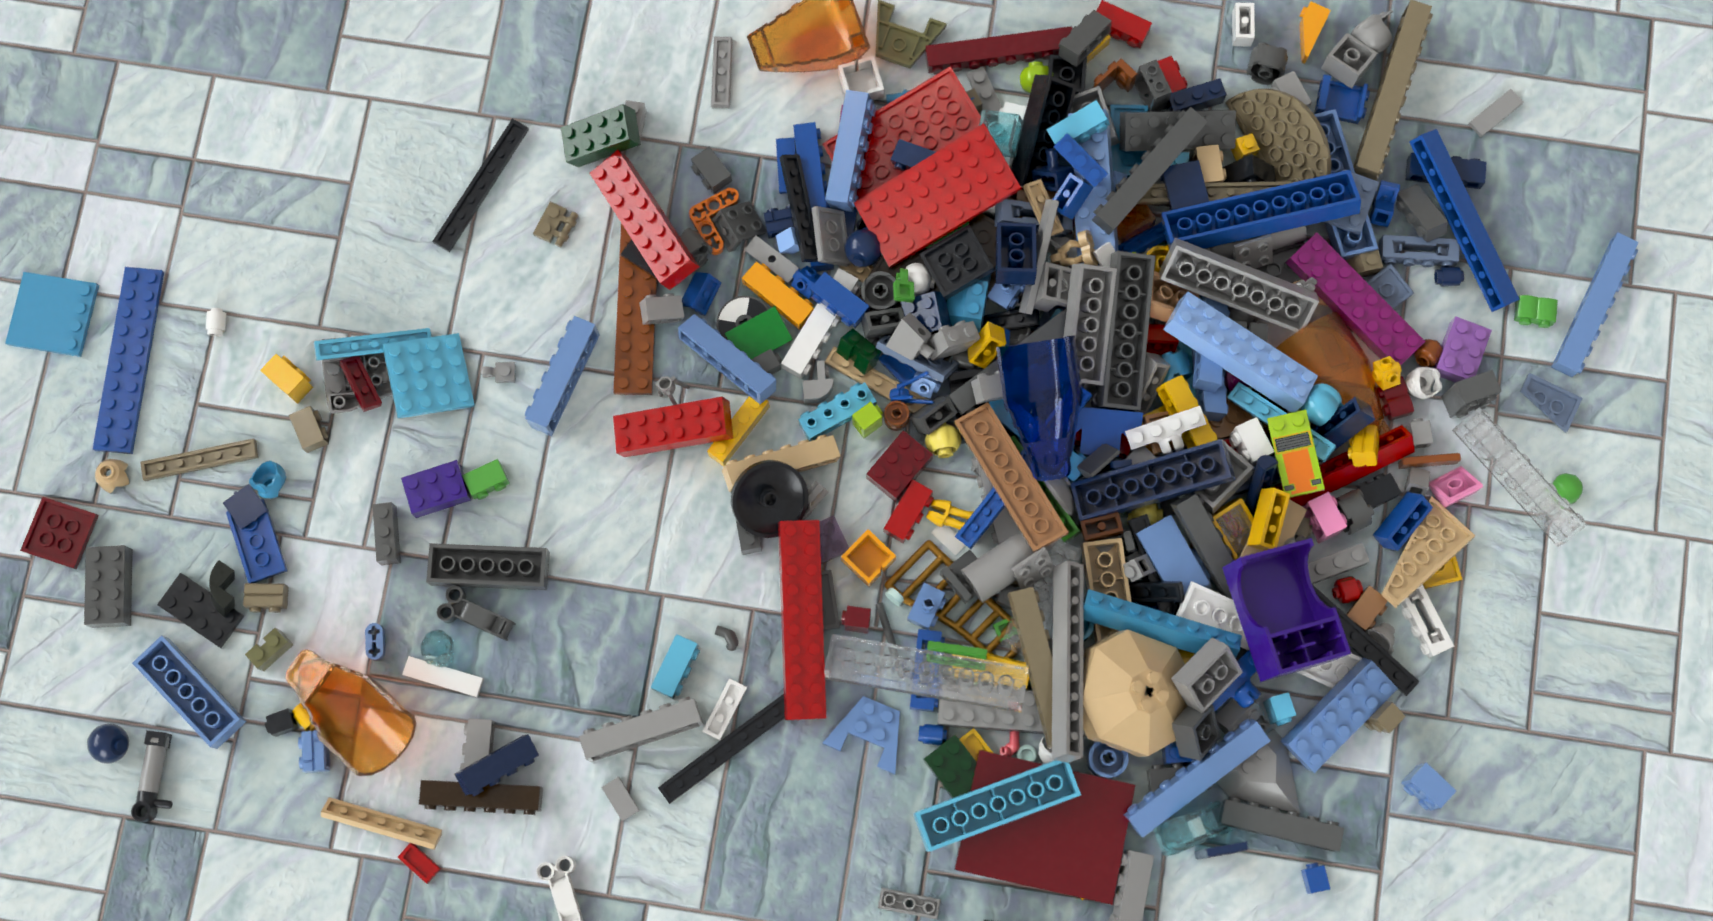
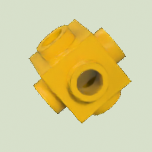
(1386, 373)

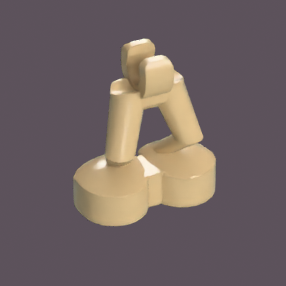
(1085, 242)

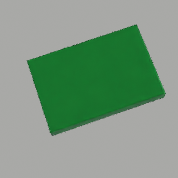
(760, 334)

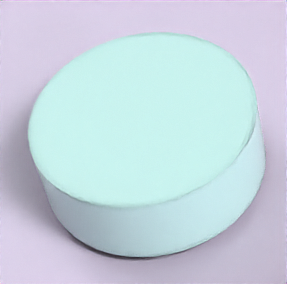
(894, 596)
(1027, 753)

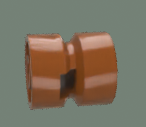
(896, 415)

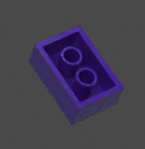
(436, 489)

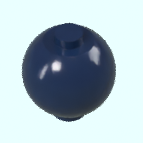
(862, 248)
(108, 743)

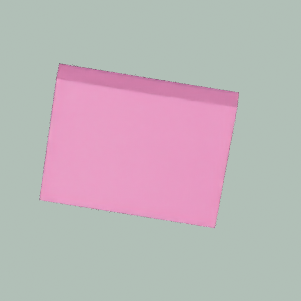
(1454, 486)

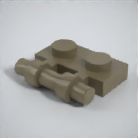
(551, 221)

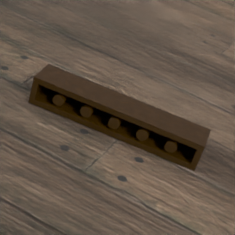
(493, 797)

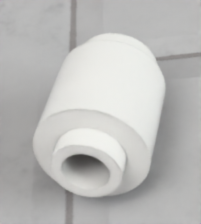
(215, 322)

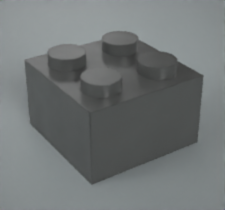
(1195, 732)

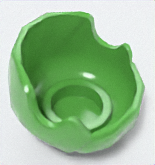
(1568, 487)

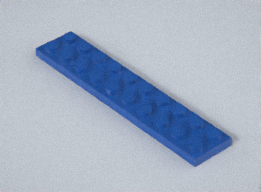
(128, 360)

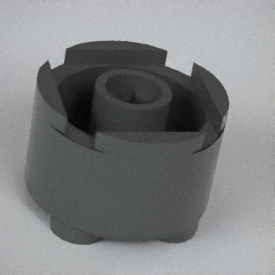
(1267, 63)
(696, 245)
(874, 283)
(1355, 510)

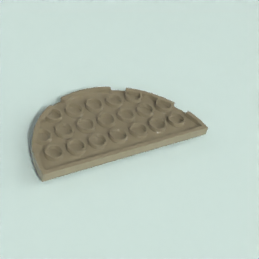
(1285, 133)

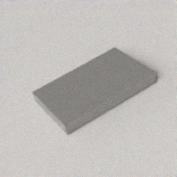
(830, 235)

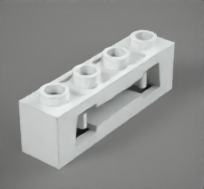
(1435, 642)

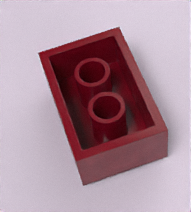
(899, 466)

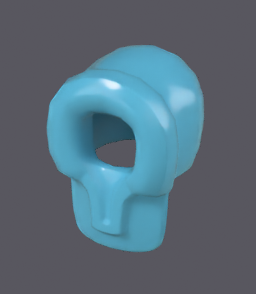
(1322, 403)

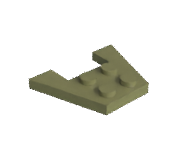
(900, 43)

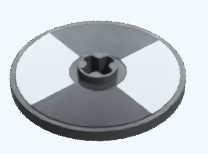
(736, 311)

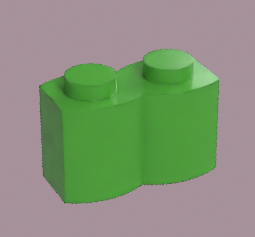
(1535, 310)

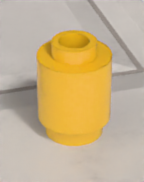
(302, 717)

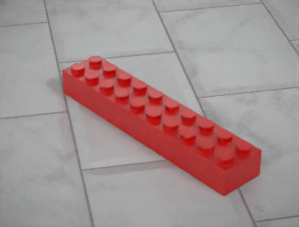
(802, 620)

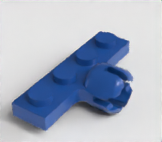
(1241, 689)

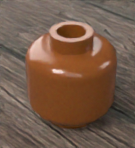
(1428, 353)

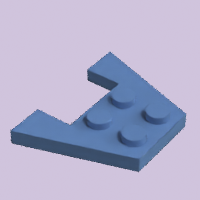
(874, 724)

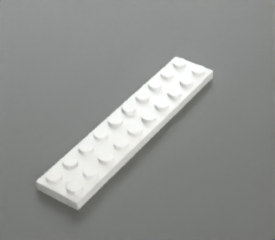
(1220, 612)

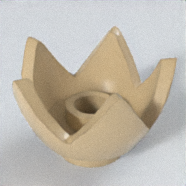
(116, 478)

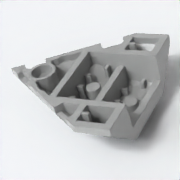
(1264, 777)

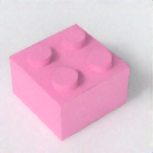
(1325, 517)

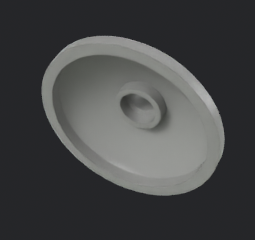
(1061, 491)

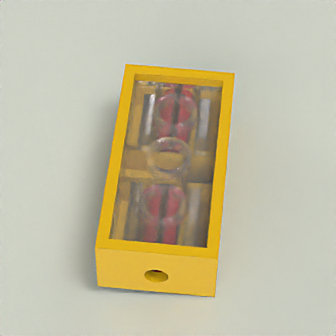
(1235, 525)

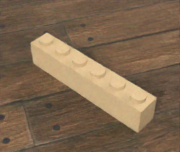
(801, 457)

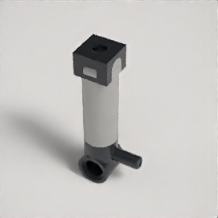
(150, 777)

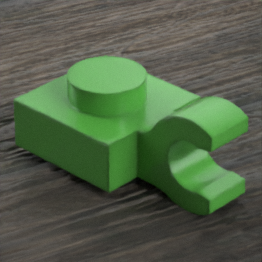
(903, 288)

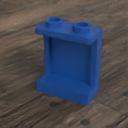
(1347, 101)

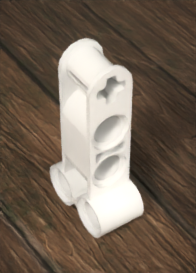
(562, 889)

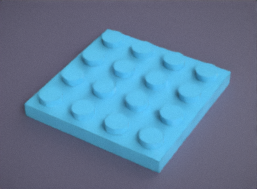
(428, 375)

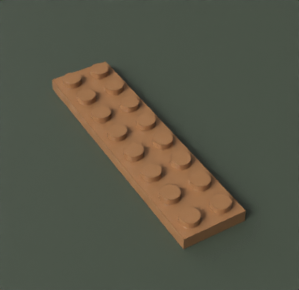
(1011, 477)

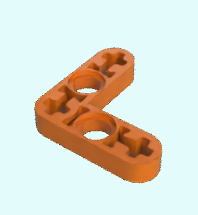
(705, 219)

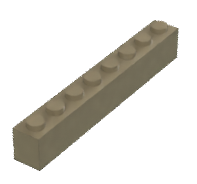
(1036, 652)

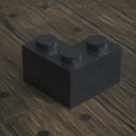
(1250, 170)

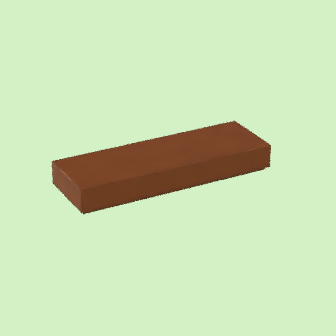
(1429, 460)

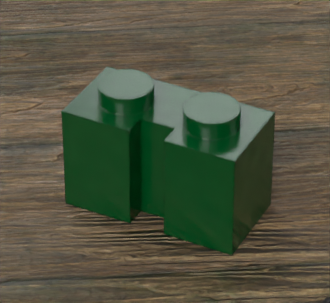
(860, 350)

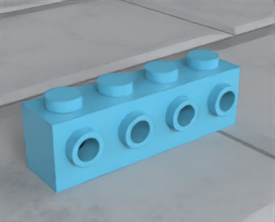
(836, 412)

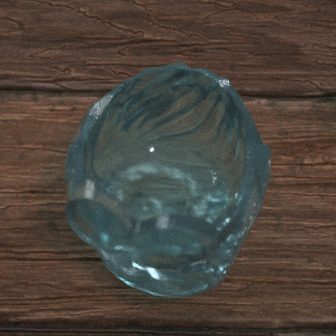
(437, 648)

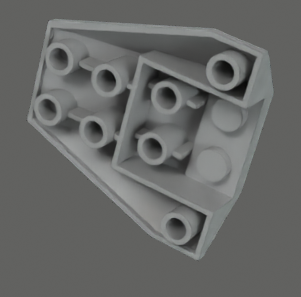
(338, 390)

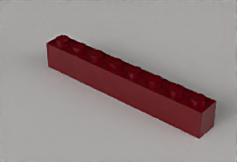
(995, 50)

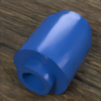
(932, 734)

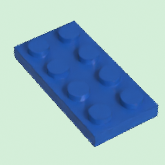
(258, 548)

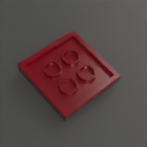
(59, 532)

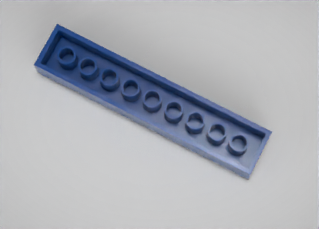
(1264, 211)

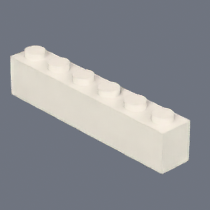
(815, 332)

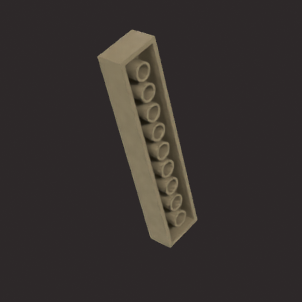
(1392, 90)

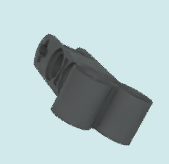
(474, 615)

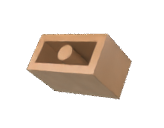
(1367, 608)

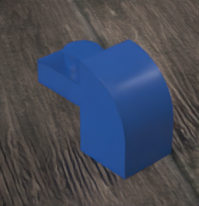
(1383, 203)

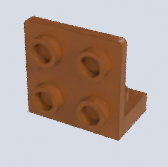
(1117, 71)

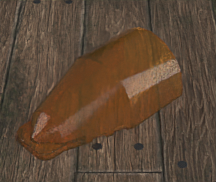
(1338, 360)
(351, 713)

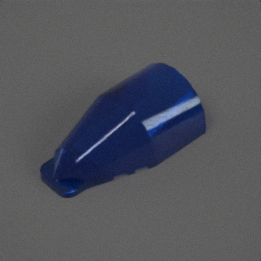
(1044, 401)

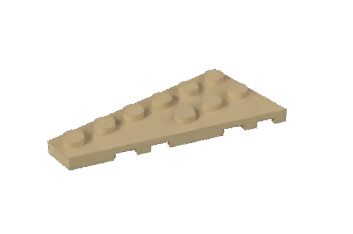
(1427, 550)

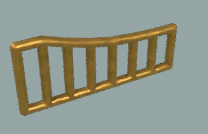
(956, 626)

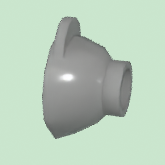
(1383, 636)

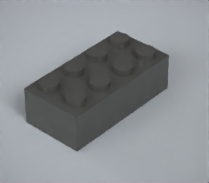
(108, 586)

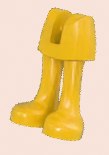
(947, 509)

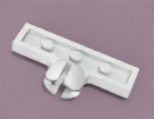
(1166, 430)

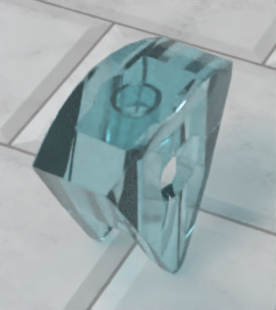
(1189, 830)

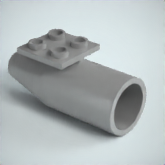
(1258, 250)
(1006, 564)

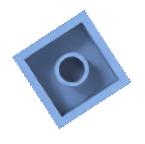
(1428, 787)

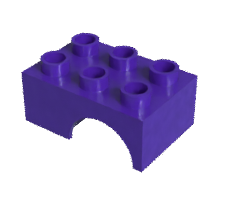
(1281, 612)

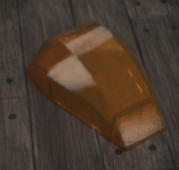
(810, 37)

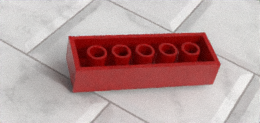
(673, 427)

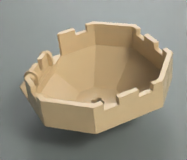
(1114, 695)

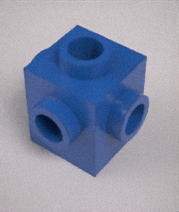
(804, 280)

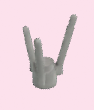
(667, 387)

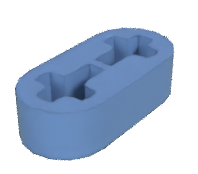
(380, 641)

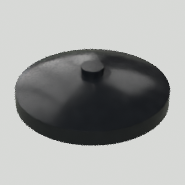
(768, 494)

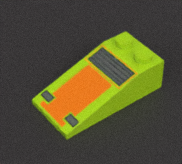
(1295, 453)

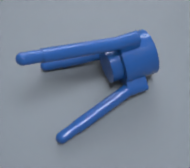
(903, 395)

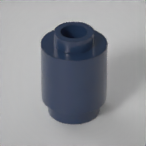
(1448, 276)

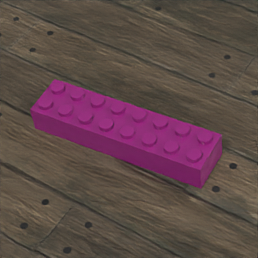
(1355, 301)

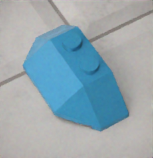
(970, 303)

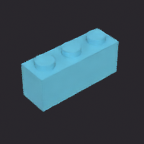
(1081, 124)
(675, 667)

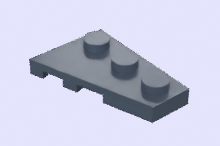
(1552, 400)

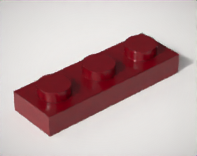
(360, 383)

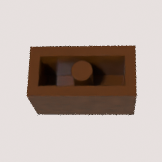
(1101, 527)

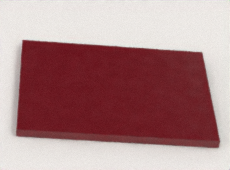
(1059, 849)

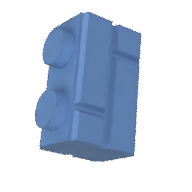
(314, 753)

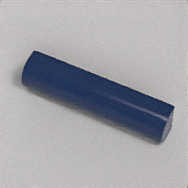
(1261, 479)

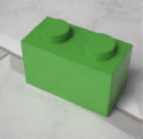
(486, 479)

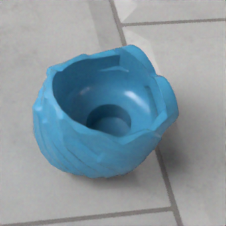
(268, 479)

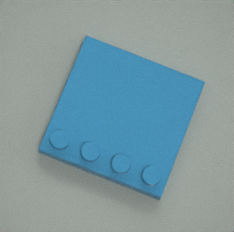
(52, 314)

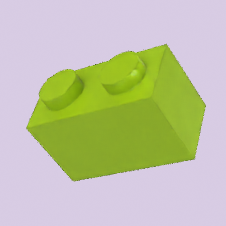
(867, 419)

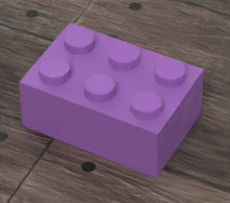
(1462, 350)

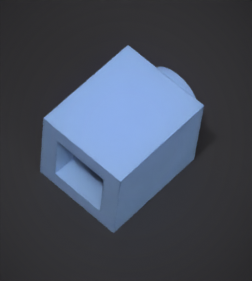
(787, 241)

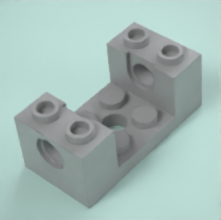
(1053, 287)

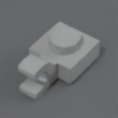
(503, 372)

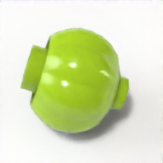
(1028, 73)

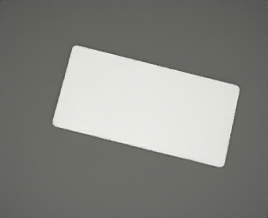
(947, 537)

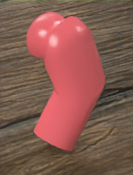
(1011, 747)

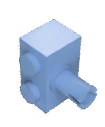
(1005, 295)
(926, 606)

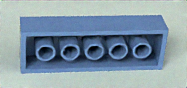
(850, 150)
(562, 375)
(189, 692)
(1339, 714)

